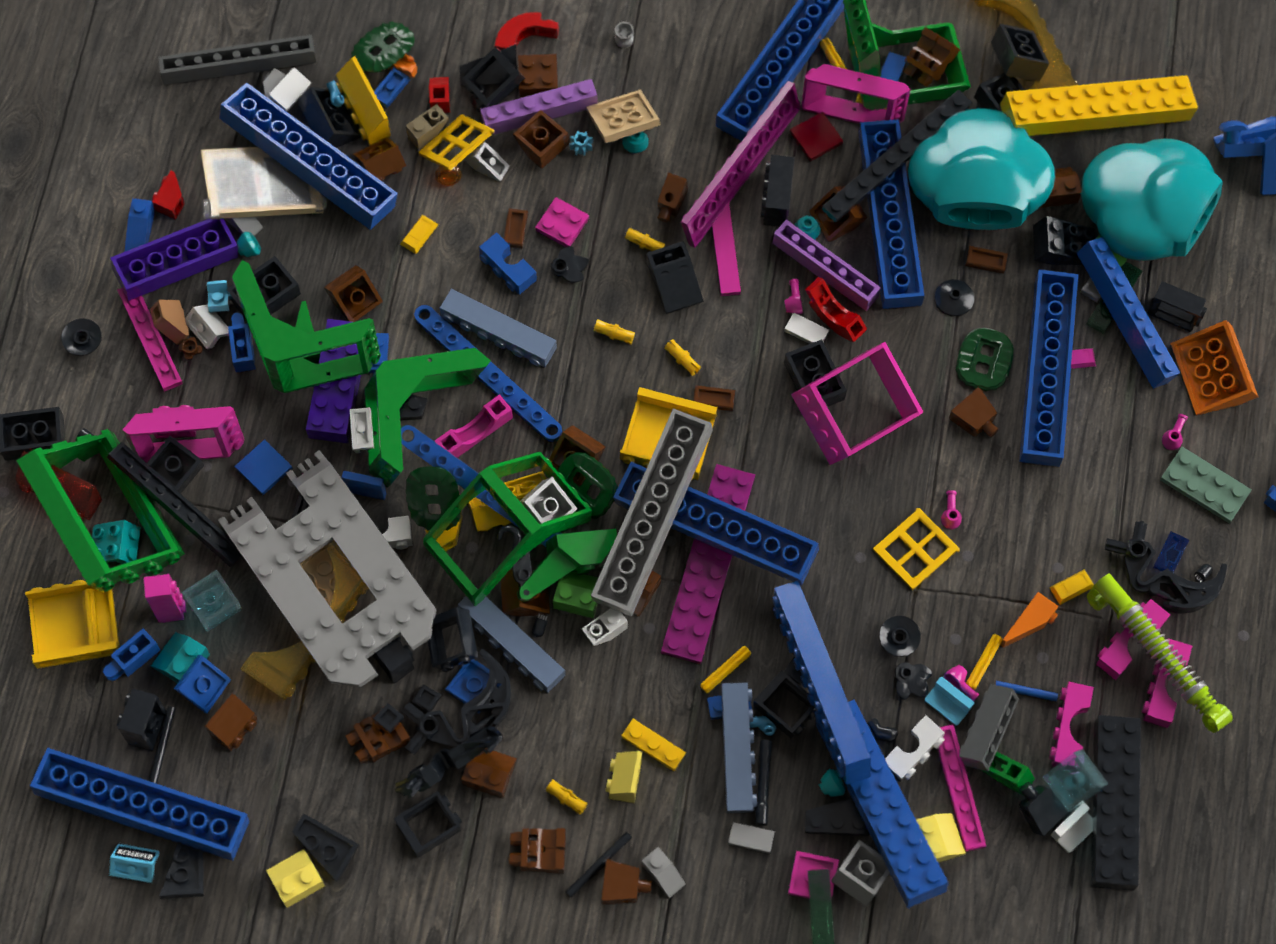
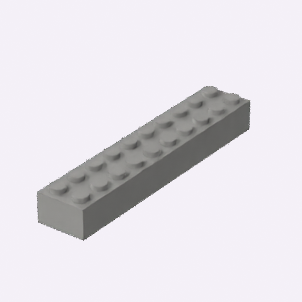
(652, 512)

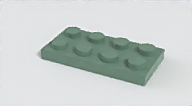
(1205, 484)

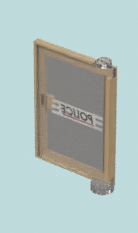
(253, 185)

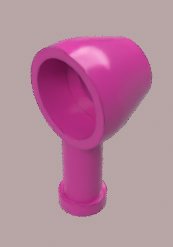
(793, 304)
(1170, 443)
(946, 521)
(957, 677)

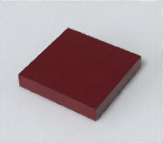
(816, 136)

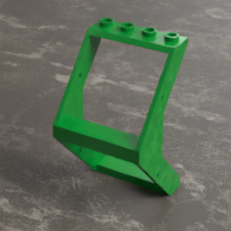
(863, 45)
(284, 345)
(395, 383)
(535, 533)

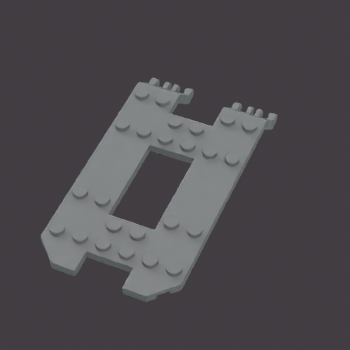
(276, 561)

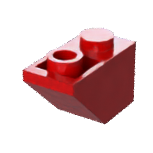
(440, 93)
(169, 197)

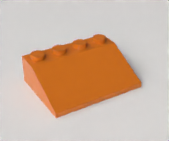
(1214, 369)

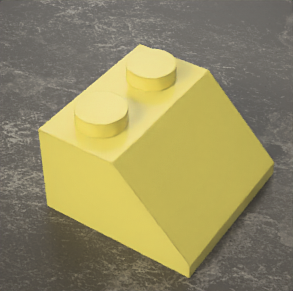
(625, 776)
(942, 836)
(295, 878)

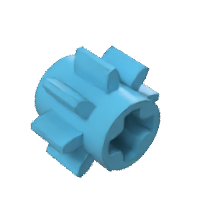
(576, 142)

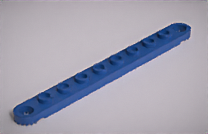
(491, 376)
(463, 474)

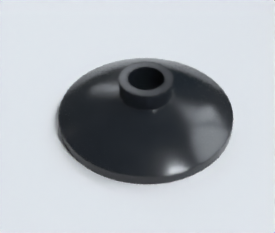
(954, 305)
(80, 329)
(900, 626)

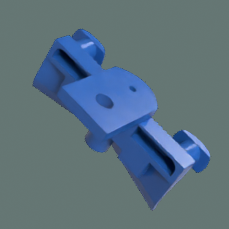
(1252, 140)

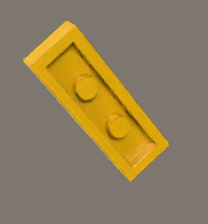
(653, 744)

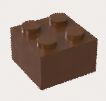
(539, 73)

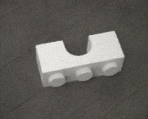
(399, 532)
(929, 736)

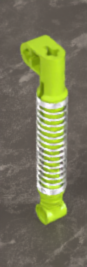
(1131, 614)

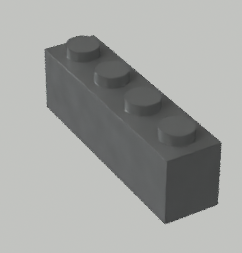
(988, 727)

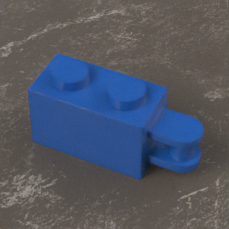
(241, 344)
(131, 655)

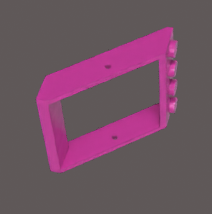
(816, 101)
(220, 419)
(823, 424)

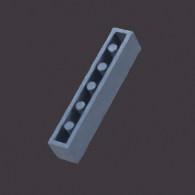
(498, 328)
(514, 643)
(737, 748)

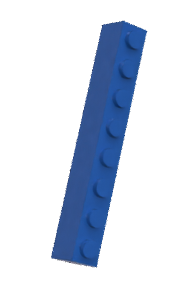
(1128, 312)

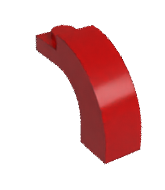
(524, 26)
(832, 313)

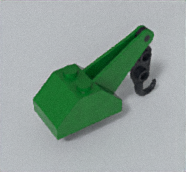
(566, 554)

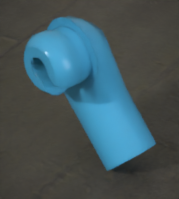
(335, 95)
(763, 724)

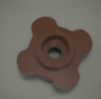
(190, 342)

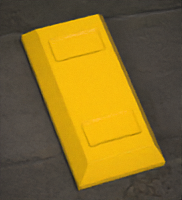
(419, 234)
(1072, 587)

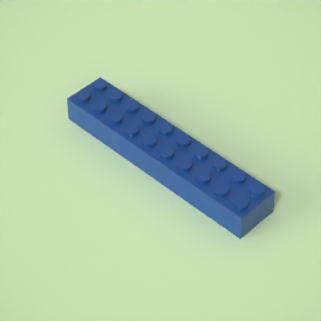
(777, 64)
(308, 156)
(892, 221)
(1049, 368)
(732, 530)
(822, 683)
(140, 804)
(894, 825)

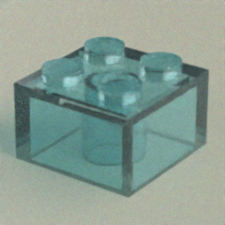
(211, 600)
(1075, 780)

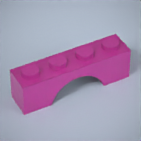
(490, 418)
(1117, 657)
(1075, 701)
(1160, 706)

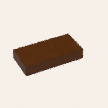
(516, 227)
(986, 259)
(716, 397)

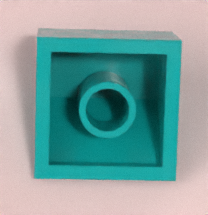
(178, 656)

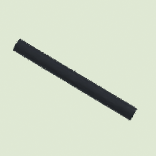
(162, 744)
(573, 889)

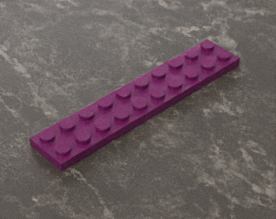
(741, 164)
(704, 576)

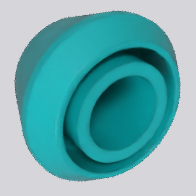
(636, 143)
(808, 226)
(248, 245)
(832, 784)

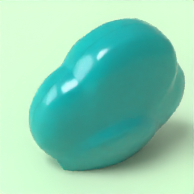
(981, 172)
(1150, 197)

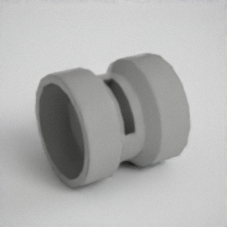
(624, 34)

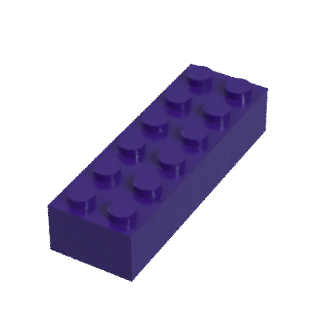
(174, 257)
(333, 400)

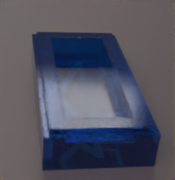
(1171, 552)

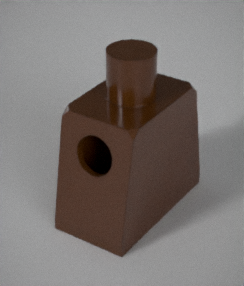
(671, 196)
(975, 414)
(622, 883)

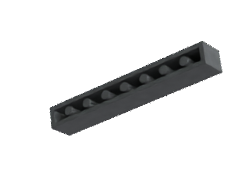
(237, 59)

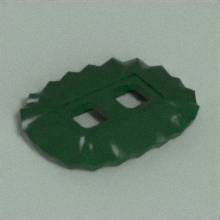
(390, 53)
(998, 364)
(595, 474)
(419, 499)

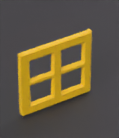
(456, 141)
(916, 549)

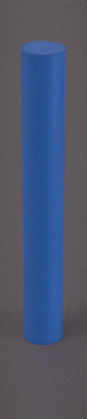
(1030, 691)

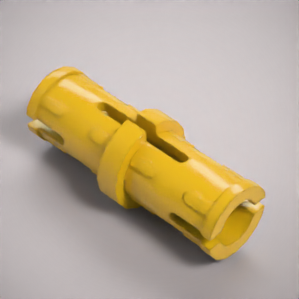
(643, 240)
(614, 331)
(682, 357)
(566, 797)

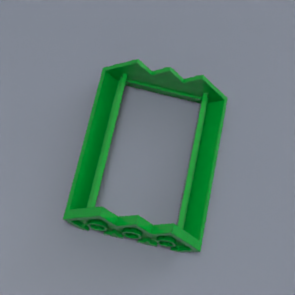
(71, 529)

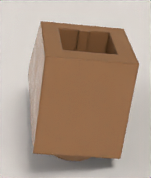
(170, 320)

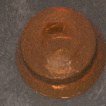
(448, 177)

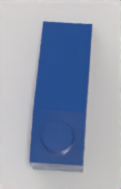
(139, 223)

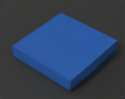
(263, 467)
(364, 485)
(469, 681)
(202, 684)

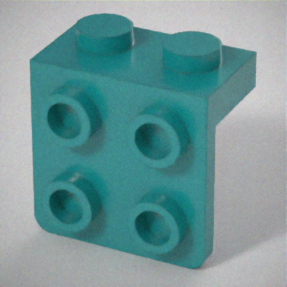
(117, 541)

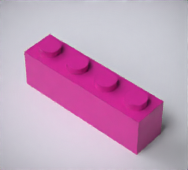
(164, 598)

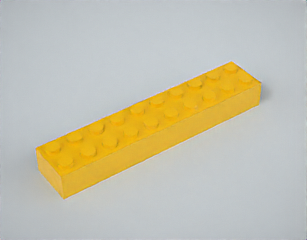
(1101, 105)

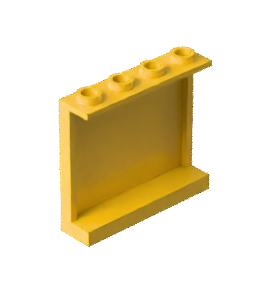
(649, 421)
(59, 624)

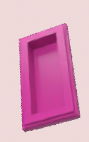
(1083, 358)

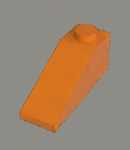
(1034, 618)

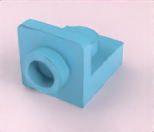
(217, 296)

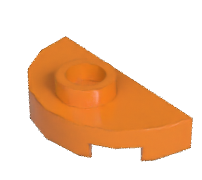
(406, 65)

